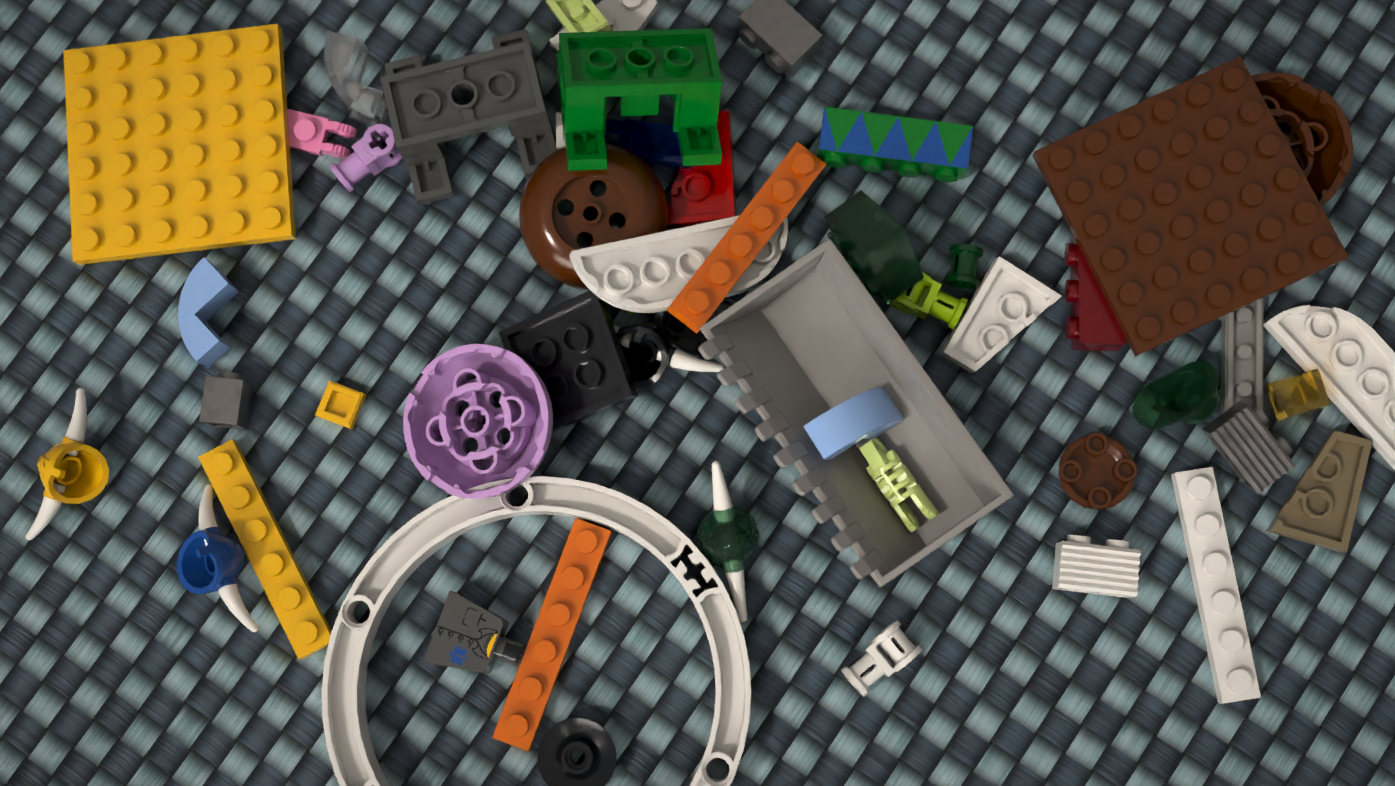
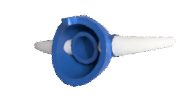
(212, 562)

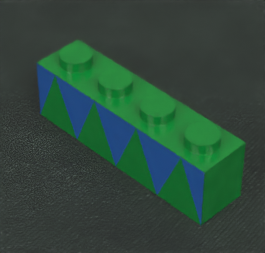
(894, 144)

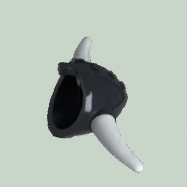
(650, 354)

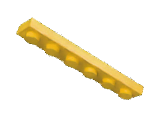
(267, 549)

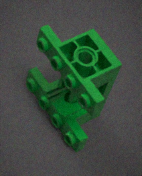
(639, 70)

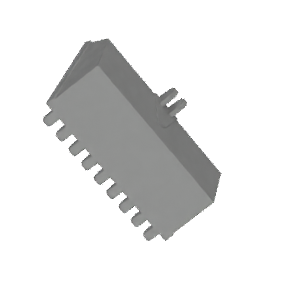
(811, 345)

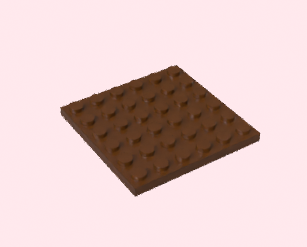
(1189, 206)

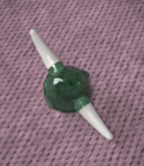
(728, 539)

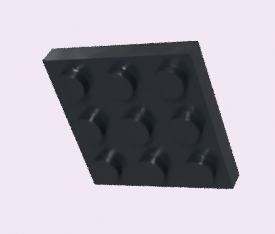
(575, 357)

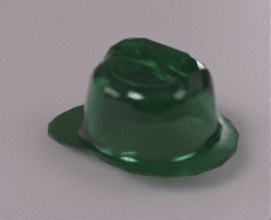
(1181, 396)

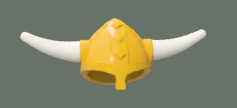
(70, 470)

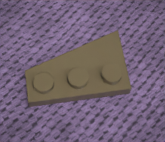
(1326, 495)

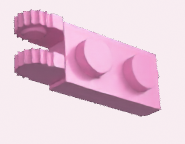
(310, 133)

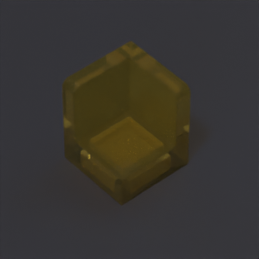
(1298, 395)

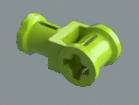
(928, 299)

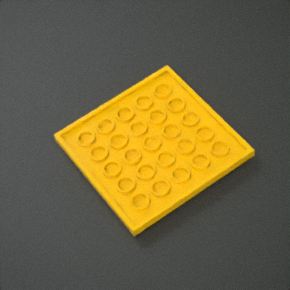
(178, 144)

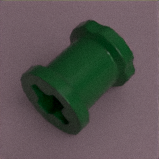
(964, 266)

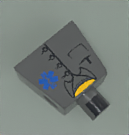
(470, 637)

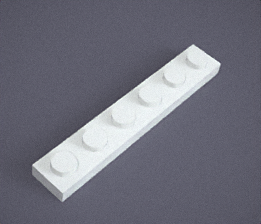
(1215, 585)

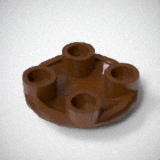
(1097, 471)

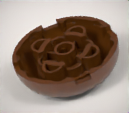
(1315, 129)
(630, 190)

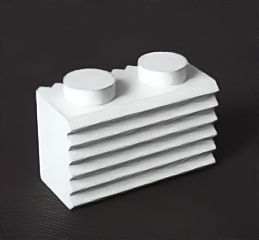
(1096, 568)

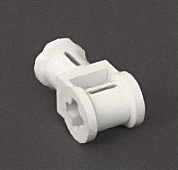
(883, 656)

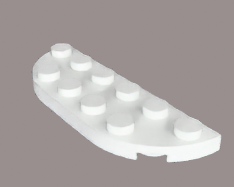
(653, 269)
(1352, 364)

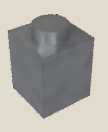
(226, 401)

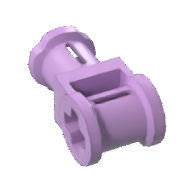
(367, 156)

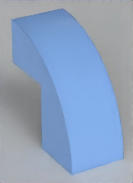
(201, 297)
(853, 420)

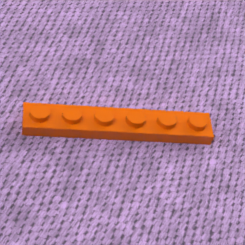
(746, 237)
(552, 635)

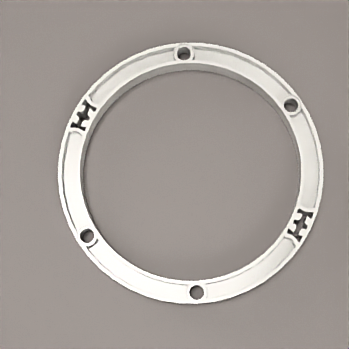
(424, 534)

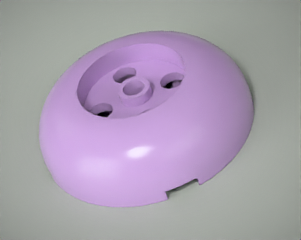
(438, 433)

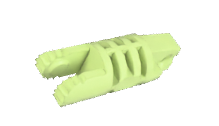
(896, 483)

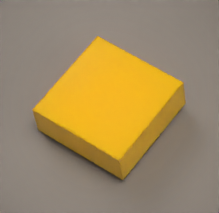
(340, 405)

